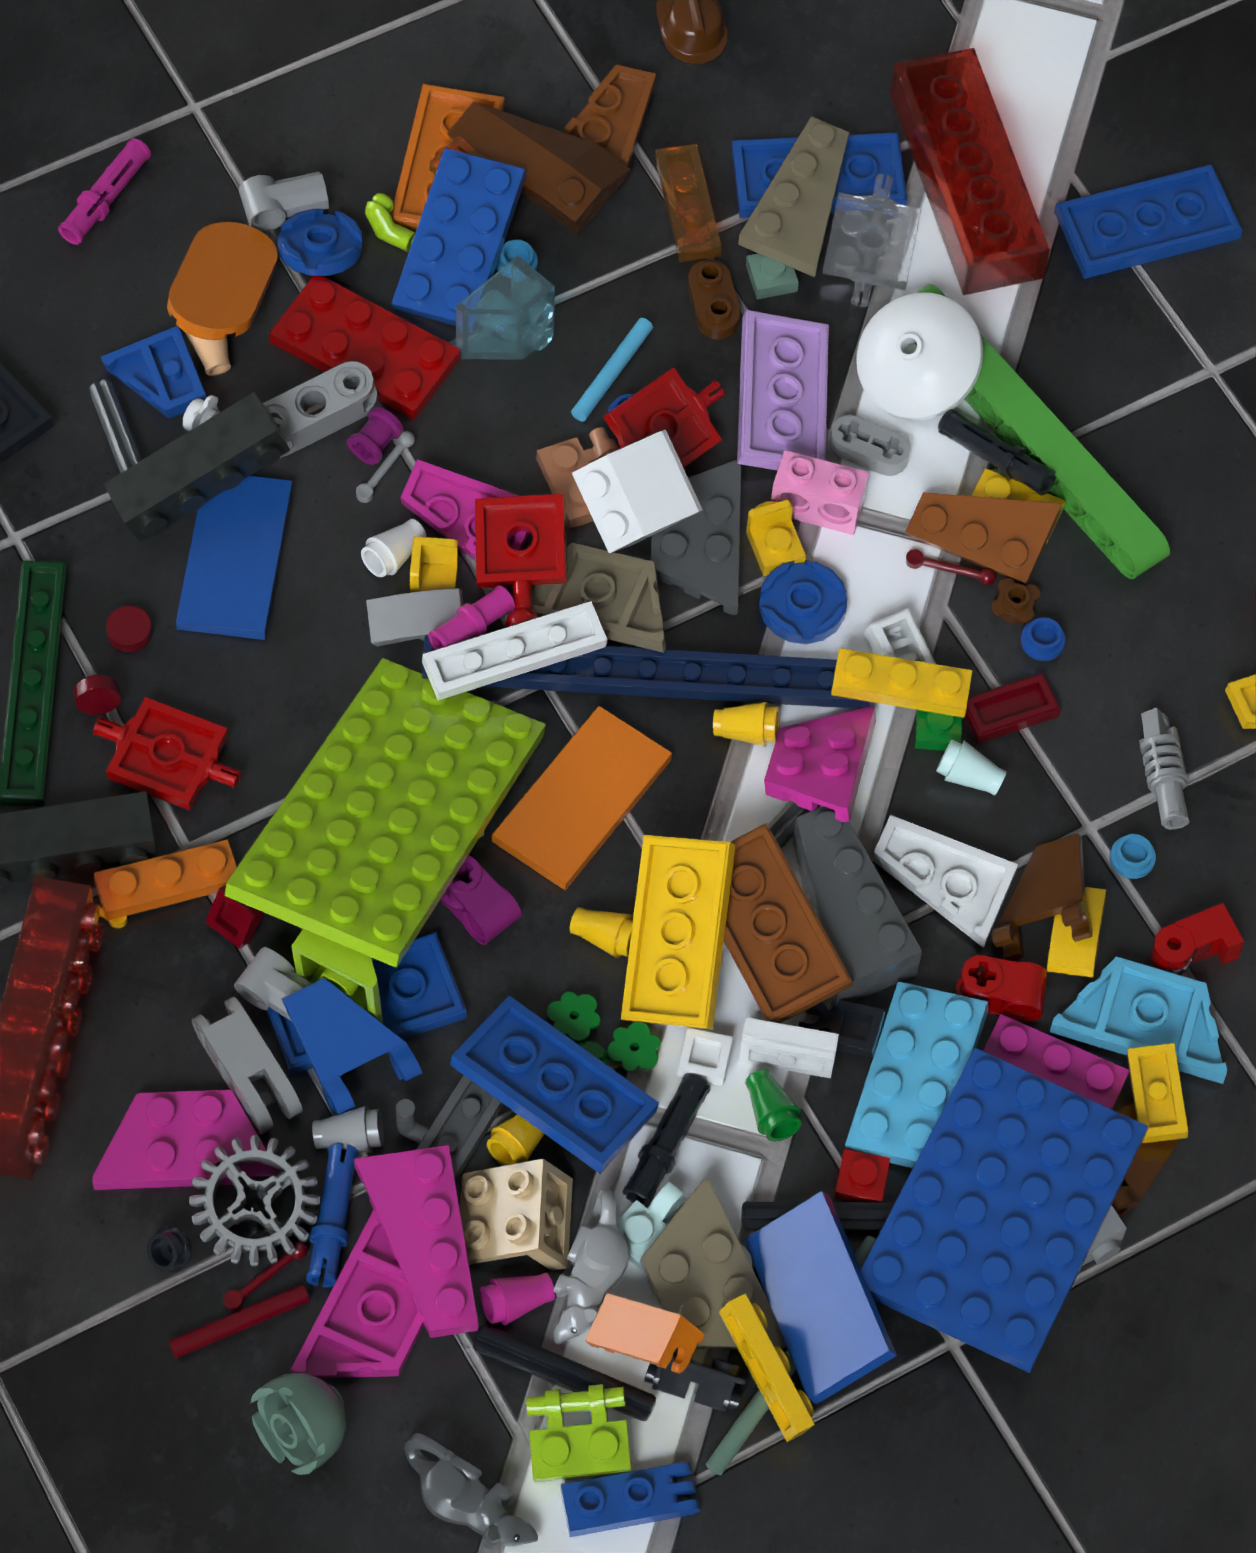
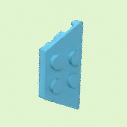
(1143, 1008)

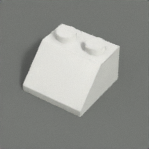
(637, 491)

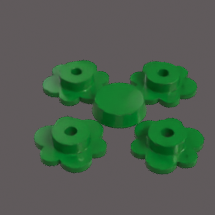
(625, 1039)

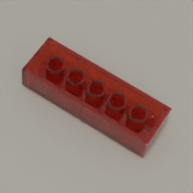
(969, 171)
(41, 1015)

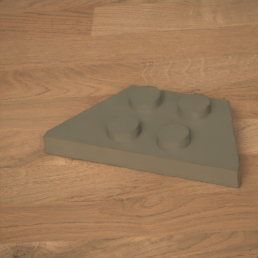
(620, 589)
(702, 1267)

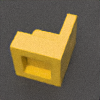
(433, 564)

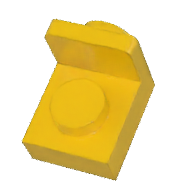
(774, 535)

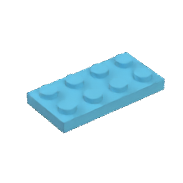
(914, 1070)

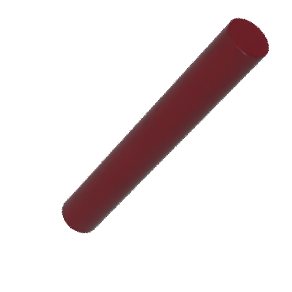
(238, 1321)

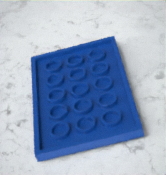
(1001, 1209)

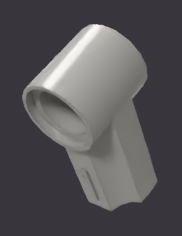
(272, 201)
(269, 980)

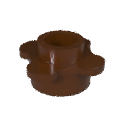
(1011, 611)

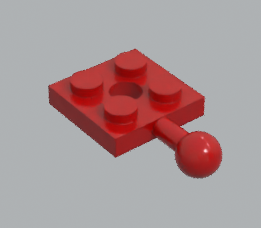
(539, 564)

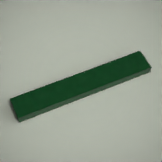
(32, 683)

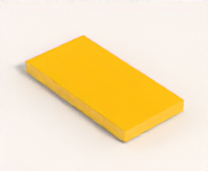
(678, 931)

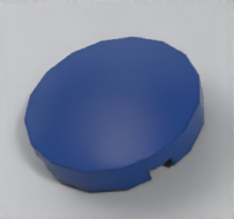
(320, 242)
(803, 602)

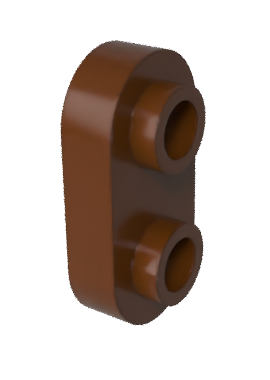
(711, 296)

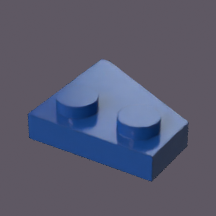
(158, 371)

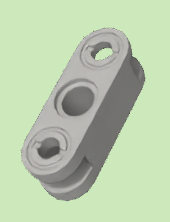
(344, 391)
(247, 1065)

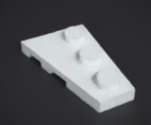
(947, 875)

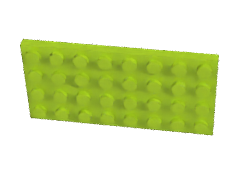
(385, 813)

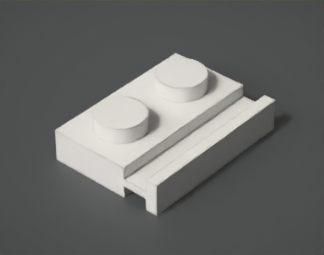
(788, 1047)

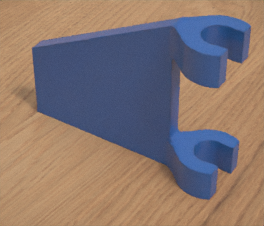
(342, 1037)

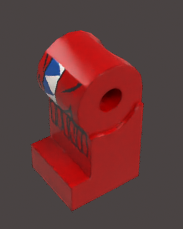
(1197, 939)

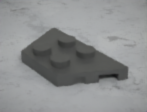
(704, 548)

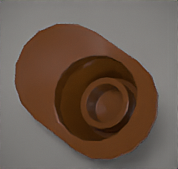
(692, 29)

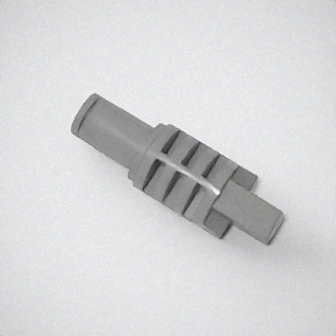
(1164, 768)

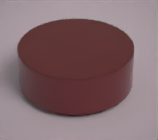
(129, 629)
(97, 694)

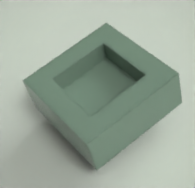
(770, 277)

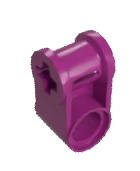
(481, 904)

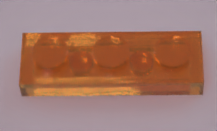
(688, 203)

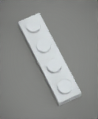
(514, 650)

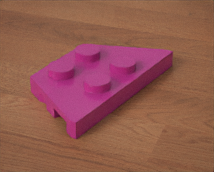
(821, 761)
(171, 1135)
(367, 1318)

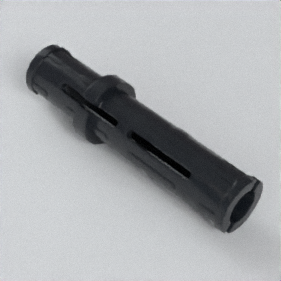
(1009, 459)
(658, 1155)

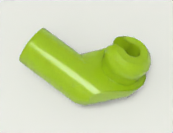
(378, 215)

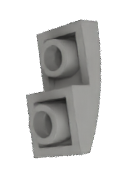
(410, 614)

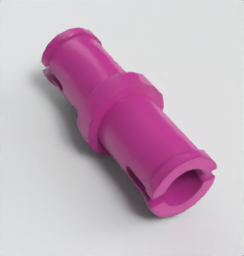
(472, 619)

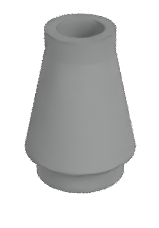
(357, 1128)

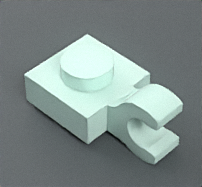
(643, 1225)

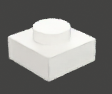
(705, 1055)

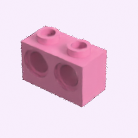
(821, 491)

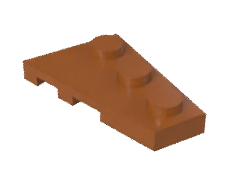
(616, 112)
(986, 531)

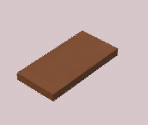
(777, 932)

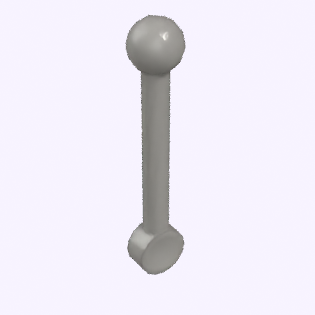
(364, 491)

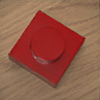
(861, 1177)

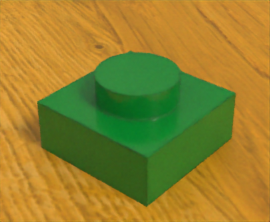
(936, 730)

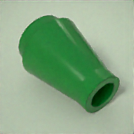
(772, 1107)

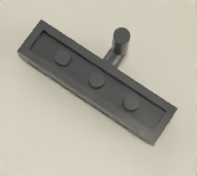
(459, 1124)

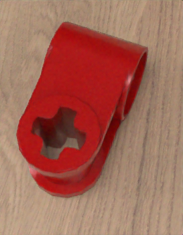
(1007, 985)

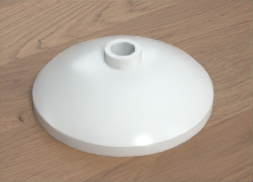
(938, 371)

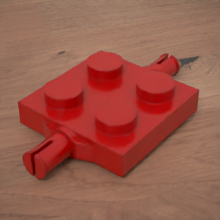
(669, 407)
(167, 753)

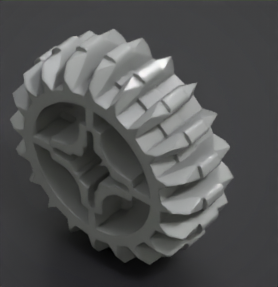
(272, 1186)

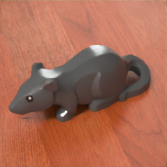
(457, 1496)

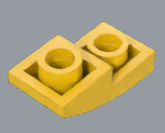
(1079, 956)

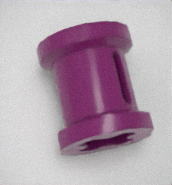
(375, 435)

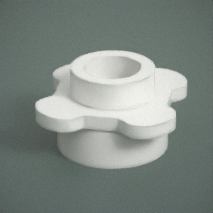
(199, 412)

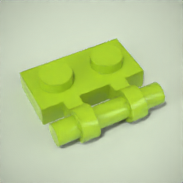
(579, 1449)

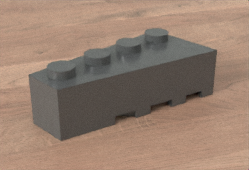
(853, 906)

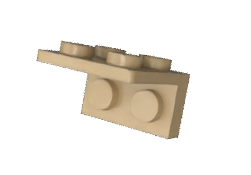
(517, 1213)

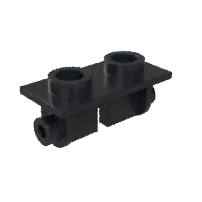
(714, 1381)

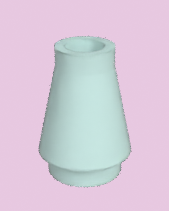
(970, 768)

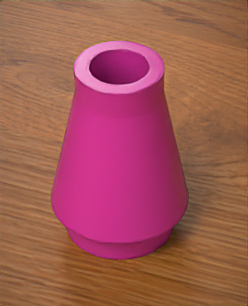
(515, 1296)

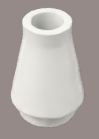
(390, 549)

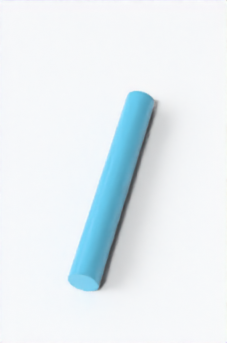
(612, 369)

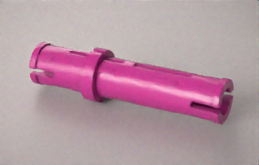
(83, 216)

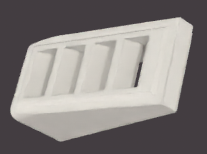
(900, 622)

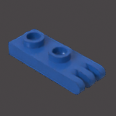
(628, 1499)

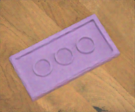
(781, 389)

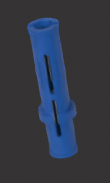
(329, 1233)

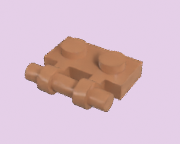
(566, 457)

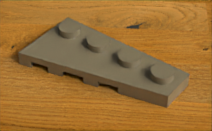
(797, 204)

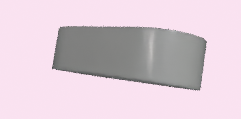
(870, 445)

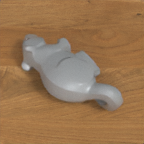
(598, 1262)

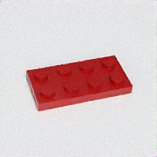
(337, 326)

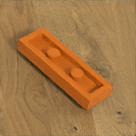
(164, 879)

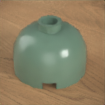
(300, 1420)

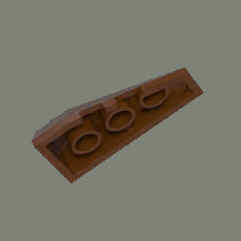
(563, 171)

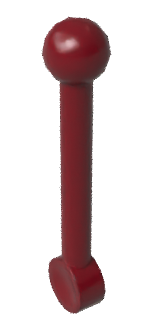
(915, 560)
(234, 1299)

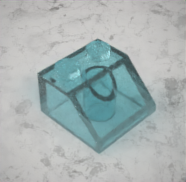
(507, 315)

